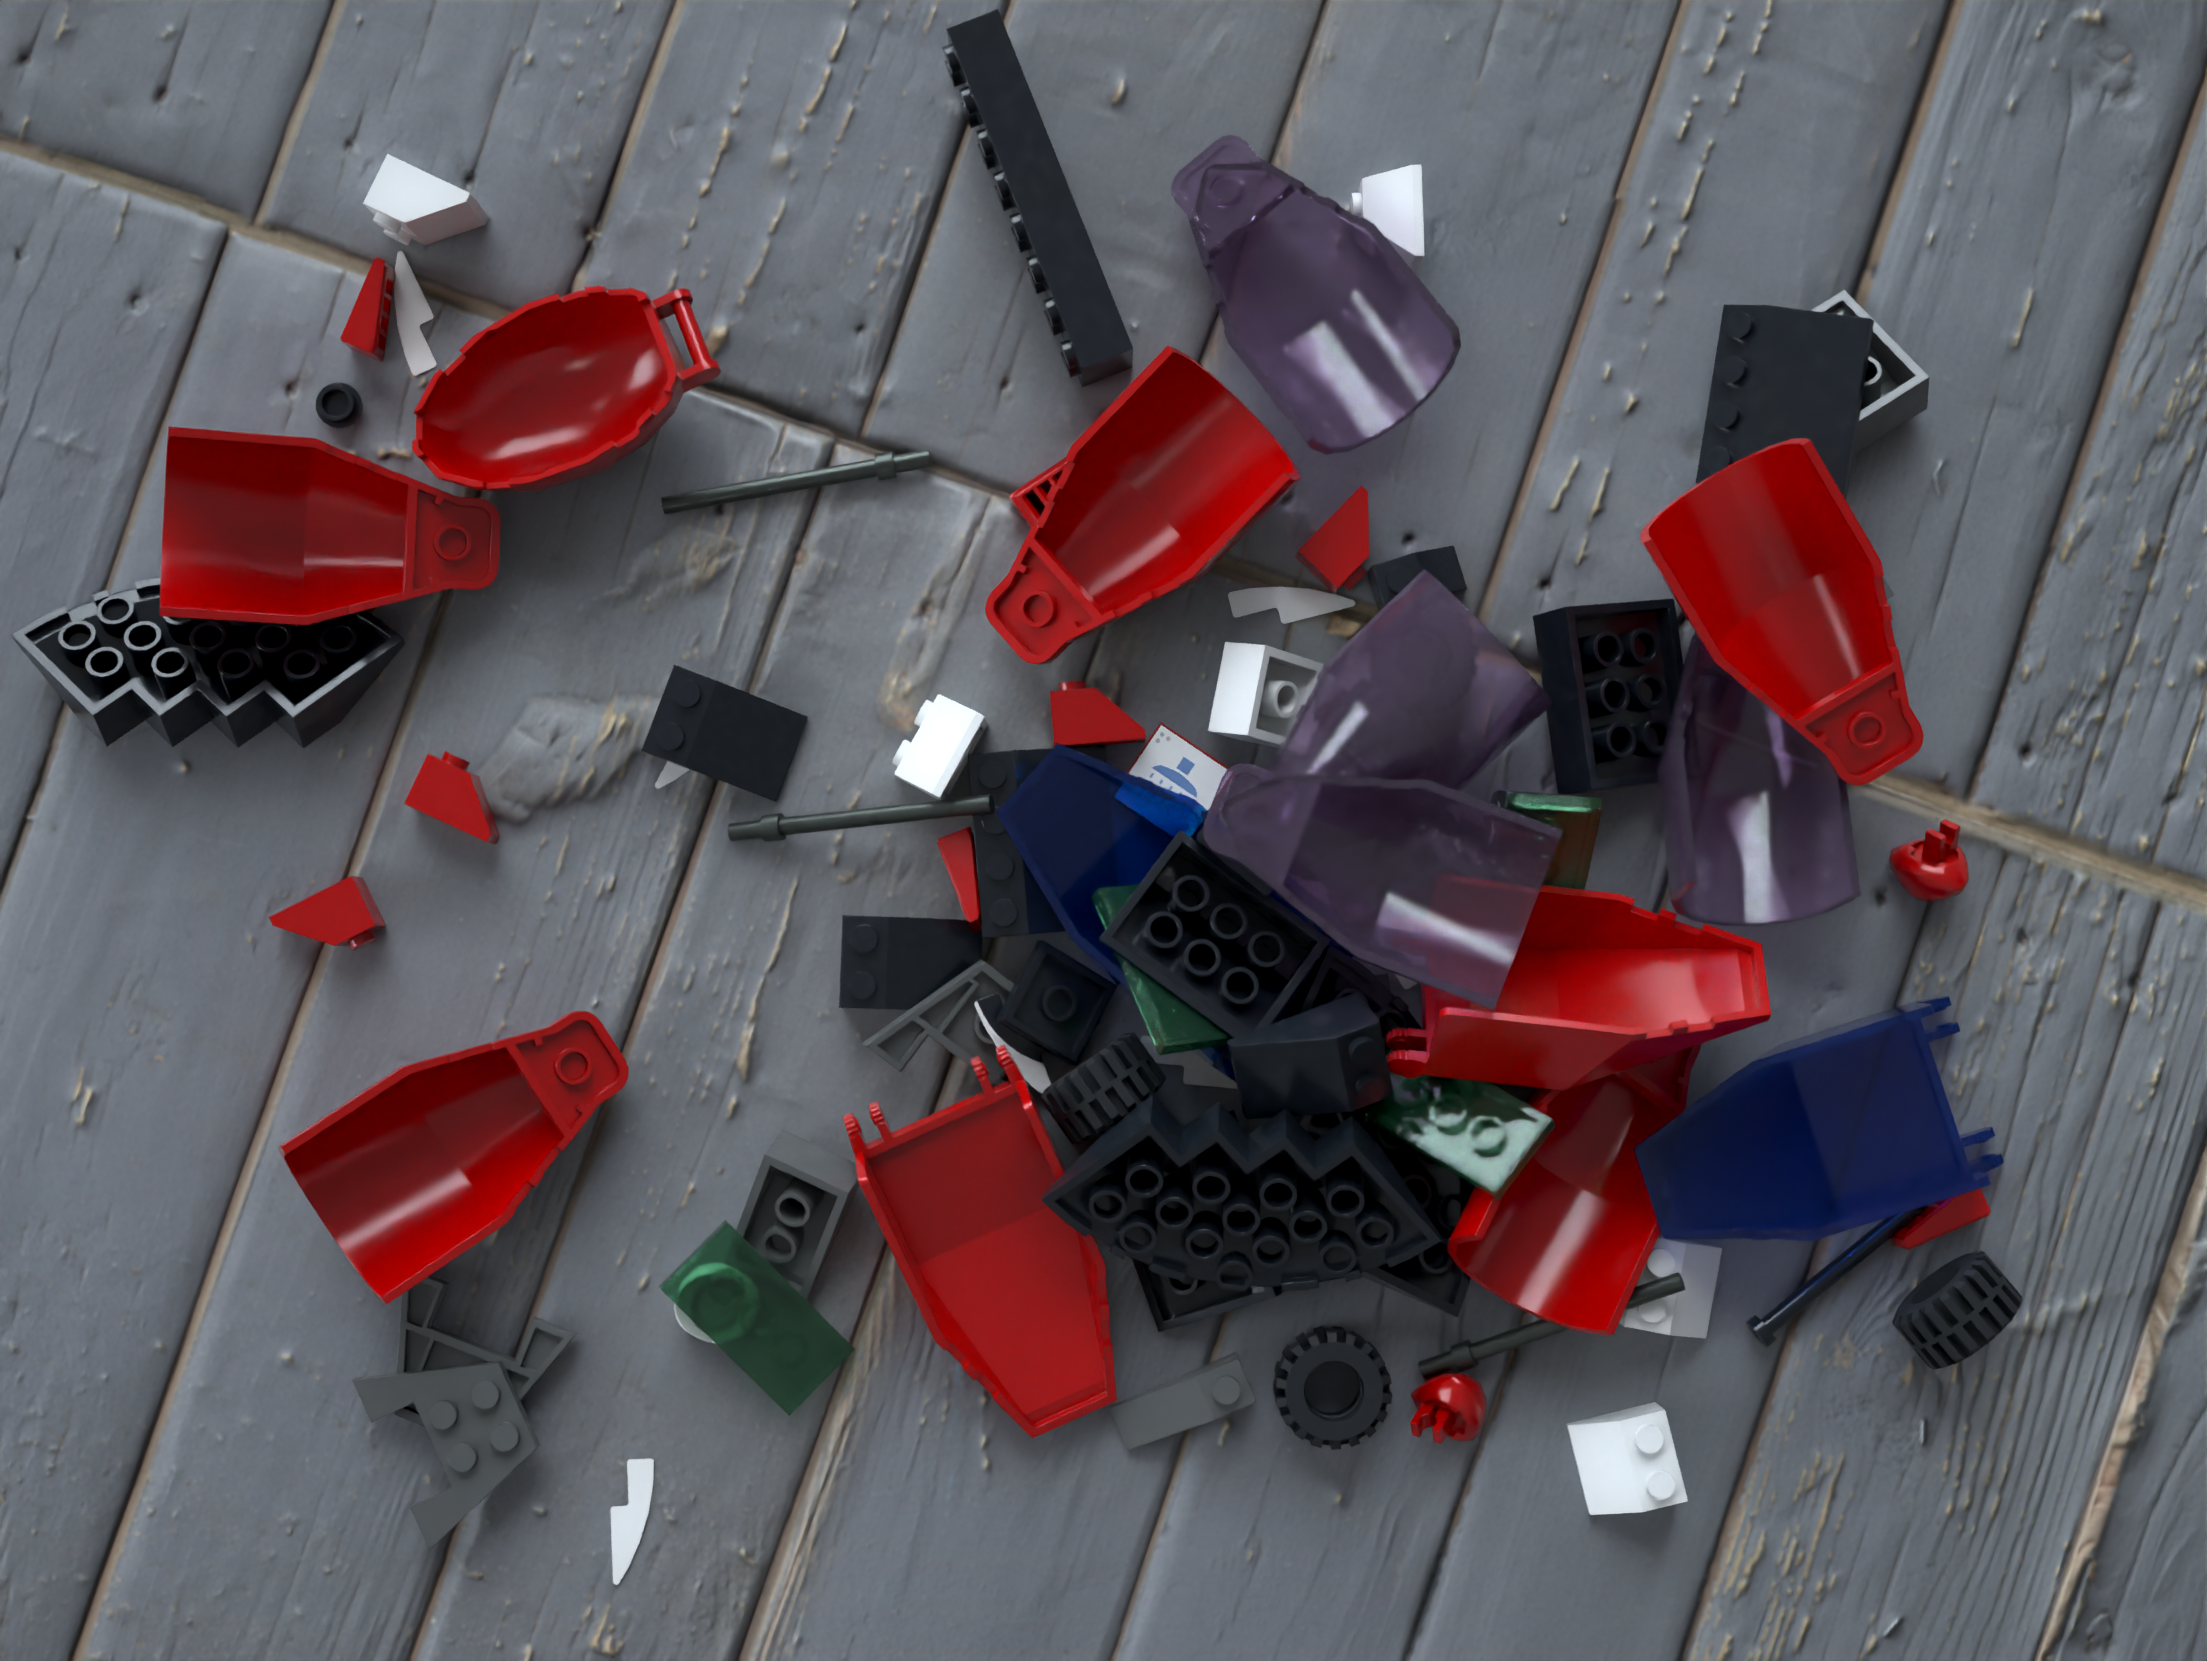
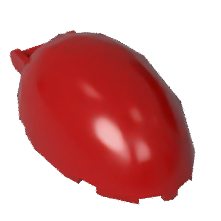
(559, 389)

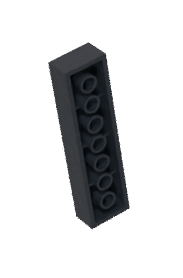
(1041, 203)

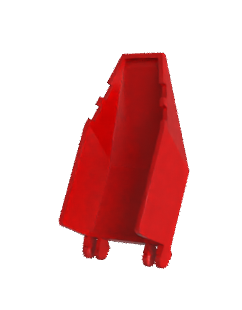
(1590, 997)
(986, 1257)

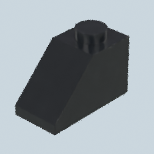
(1392, 576)

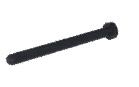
(1829, 1275)

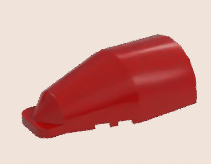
(1140, 508)
(308, 531)
(1792, 603)
(450, 1146)
(1578, 1214)

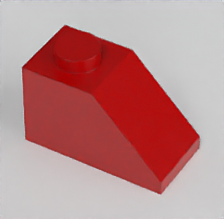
(1340, 545)
(1089, 718)
(453, 796)
(336, 915)

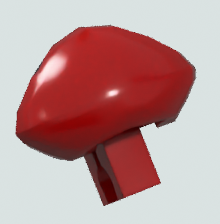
(1933, 866)
(1451, 1405)

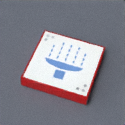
(1179, 766)

